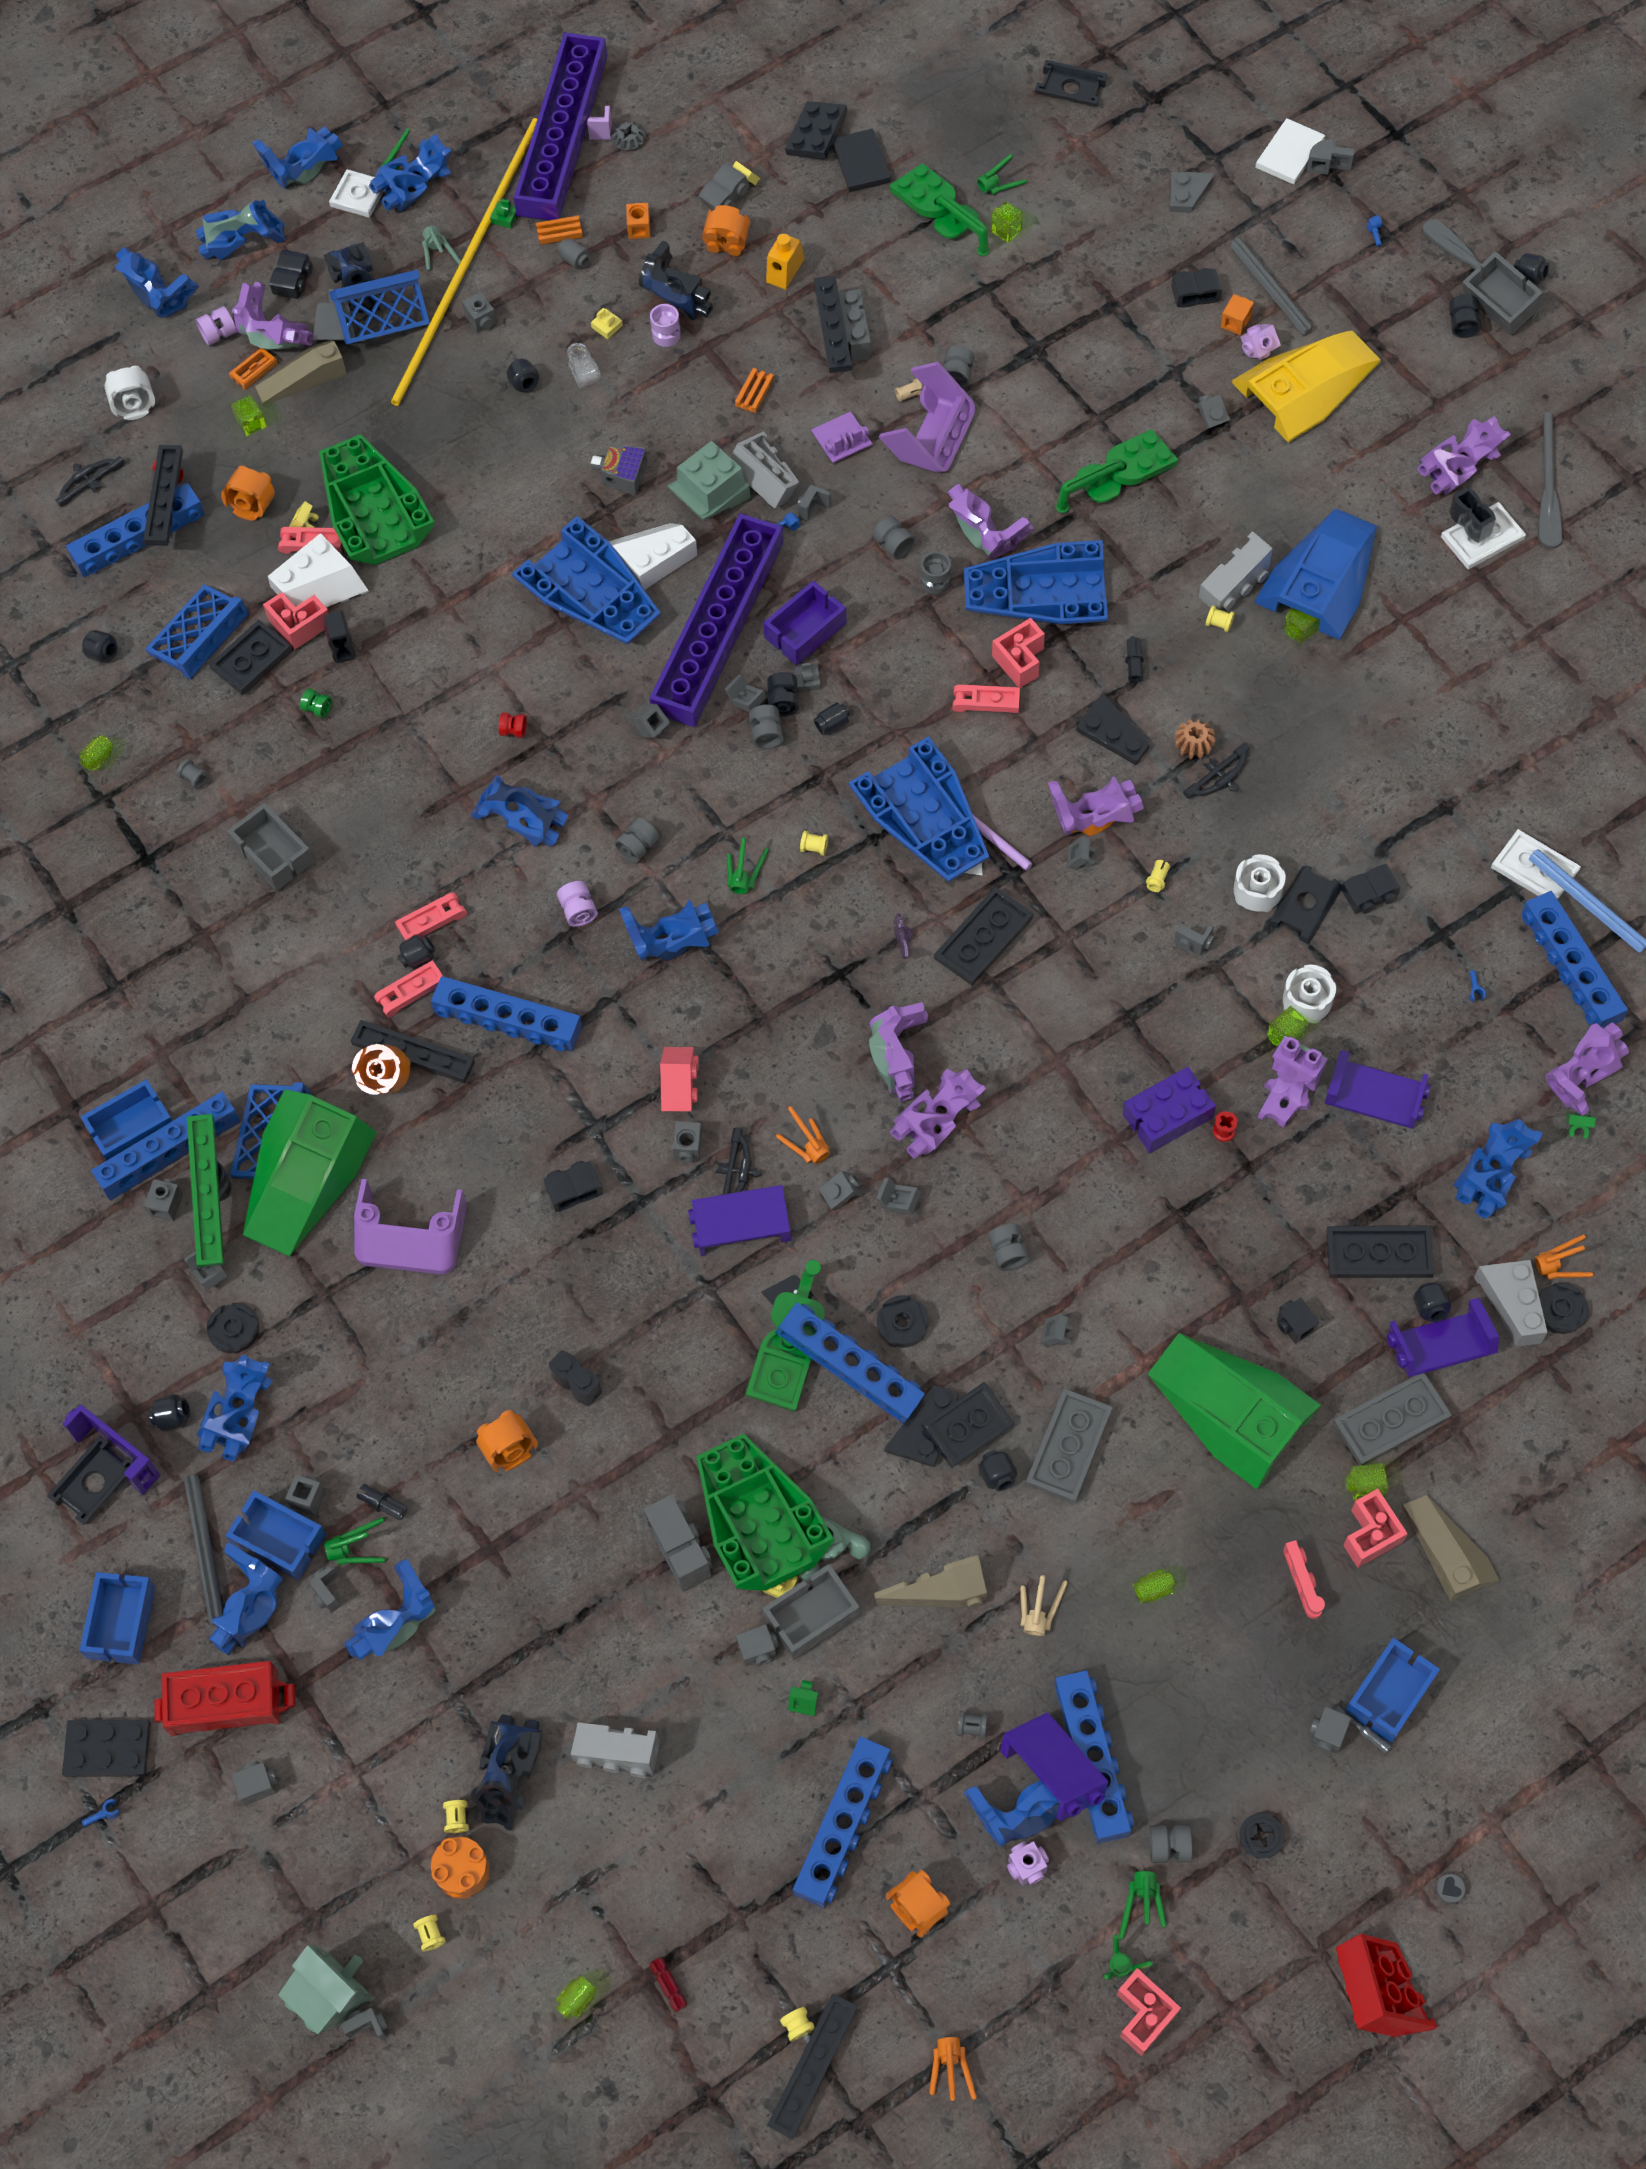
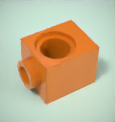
(638, 220)
(1237, 314)

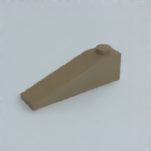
(308, 369)
(1453, 1555)
(956, 1586)

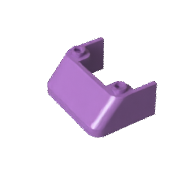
(944, 426)
(406, 1247)

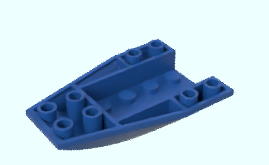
(1324, 572)
(590, 584)
(1046, 584)
(925, 810)

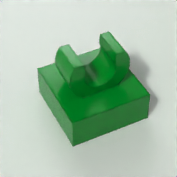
(504, 214)
(1579, 1121)
(803, 1699)

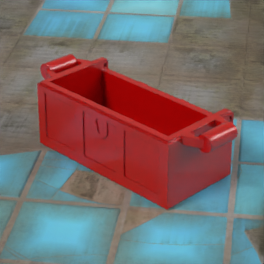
(221, 1698)

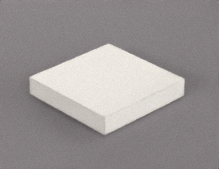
(355, 195)

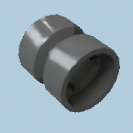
(959, 364)
(893, 537)
(935, 572)
(766, 727)
(640, 837)
(1009, 1247)
(1170, 1843)

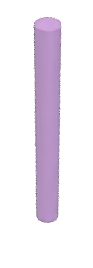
(1002, 845)

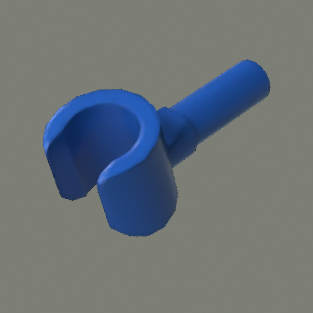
(1373, 226)
(791, 521)
(1475, 987)
(102, 1813)

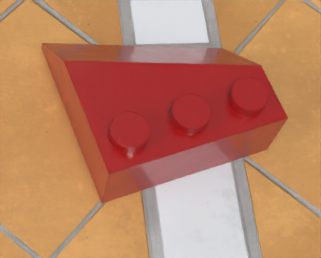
(1381, 1987)

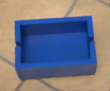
(126, 1119)
(276, 1535)
(117, 1618)
(1392, 1690)

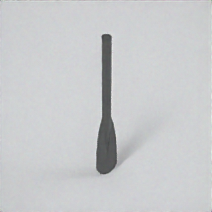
(1452, 244)
(1549, 515)

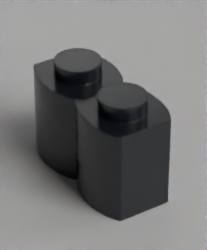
(290, 274)
(1196, 287)
(1472, 514)
(339, 637)
(1370, 889)
(572, 1185)
(580, 1380)

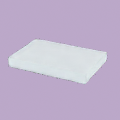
(1289, 151)
(1470, 553)
(1515, 865)

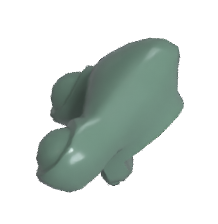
(843, 1538)

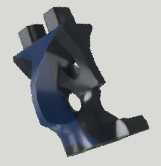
(352, 267)
(674, 286)
(498, 1790)

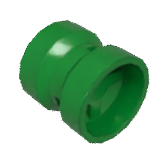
(316, 703)

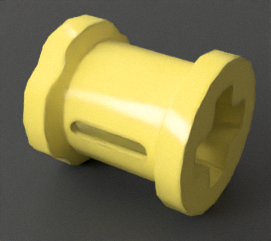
(1220, 618)
(814, 843)
(452, 1825)
(429, 1933)

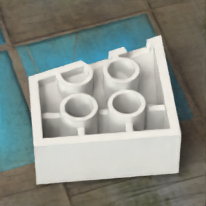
(656, 552)
(317, 571)

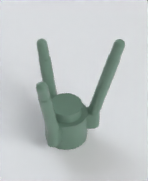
(434, 240)

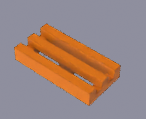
(558, 227)
(256, 370)
(745, 389)

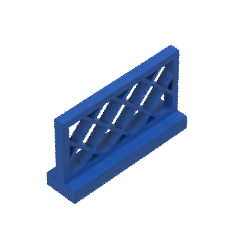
(374, 287)
(208, 638)
(249, 1112)

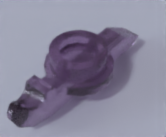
(903, 935)

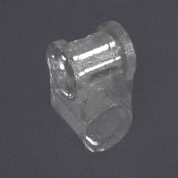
(582, 365)

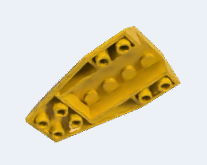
(1309, 381)

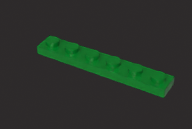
(205, 1190)

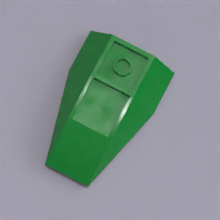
(372, 503)
(302, 1168)
(1232, 1405)
(759, 1516)

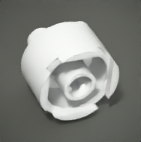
(129, 392)
(1259, 883)
(1310, 992)

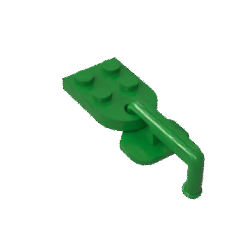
(936, 199)
(1125, 464)
(777, 1369)

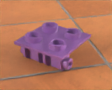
(842, 437)

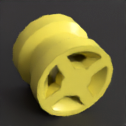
(797, 2024)

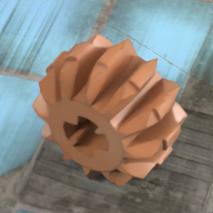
(1194, 738)

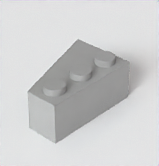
(764, 470)
(1238, 575)
(1516, 1299)
(615, 1749)

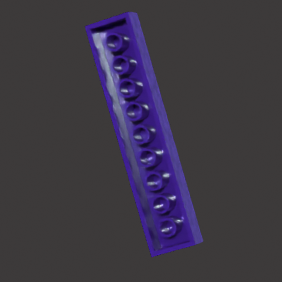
(560, 127)
(717, 619)

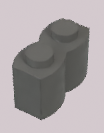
(724, 187)

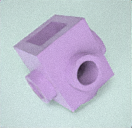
(1260, 341)
(1027, 1873)

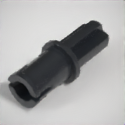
(1134, 659)
(382, 1502)

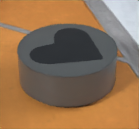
(1450, 1889)

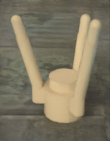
(1035, 1622)

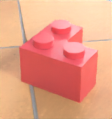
(296, 623)
(1016, 652)
(677, 1073)
(1379, 1529)
(1153, 2011)

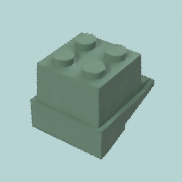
(710, 482)
(323, 1989)

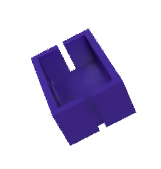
(805, 622)
(1169, 1109)

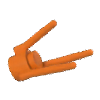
(816, 1148)
(1549, 1261)
(949, 2052)

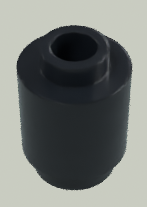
(832, 718)

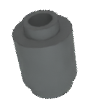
(574, 253)

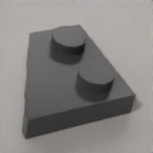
(1187, 190)

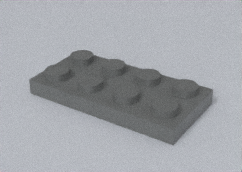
(1391, 1419)
(1069, 1446)

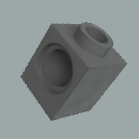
(687, 1131)

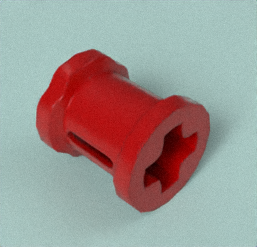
(1224, 1133)

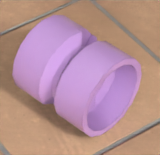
(665, 325)
(208, 328)
(577, 903)

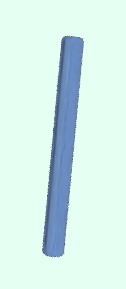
(1588, 900)

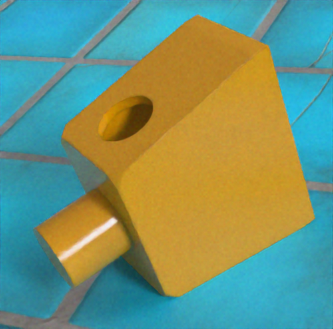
(785, 253)

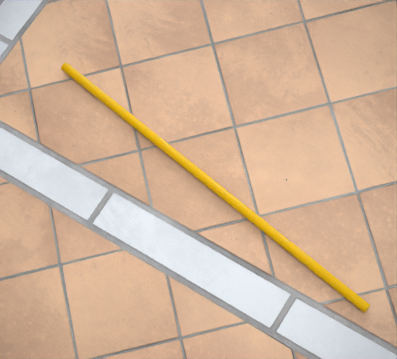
(457, 278)

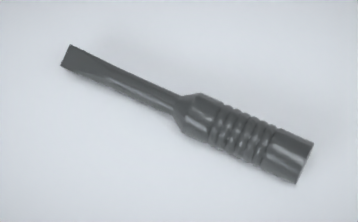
(1369, 1734)

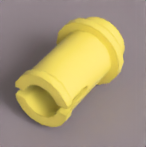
(1156, 880)

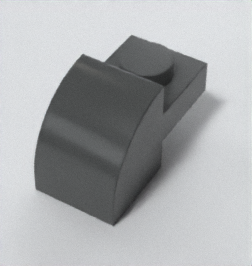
(1325, 156)

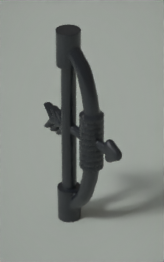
(90, 482)
(1224, 780)
(744, 1170)

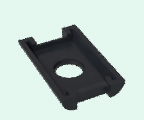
(1059, 74)
(1306, 920)
(94, 1461)

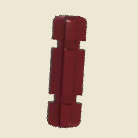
(668, 1984)

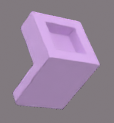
(600, 127)

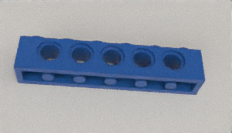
(127, 534)
(1574, 948)
(450, 991)
(160, 1148)
(854, 1376)
(1078, 1685)
(864, 1754)

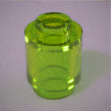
(95, 752)
(1154, 1586)
(575, 1997)

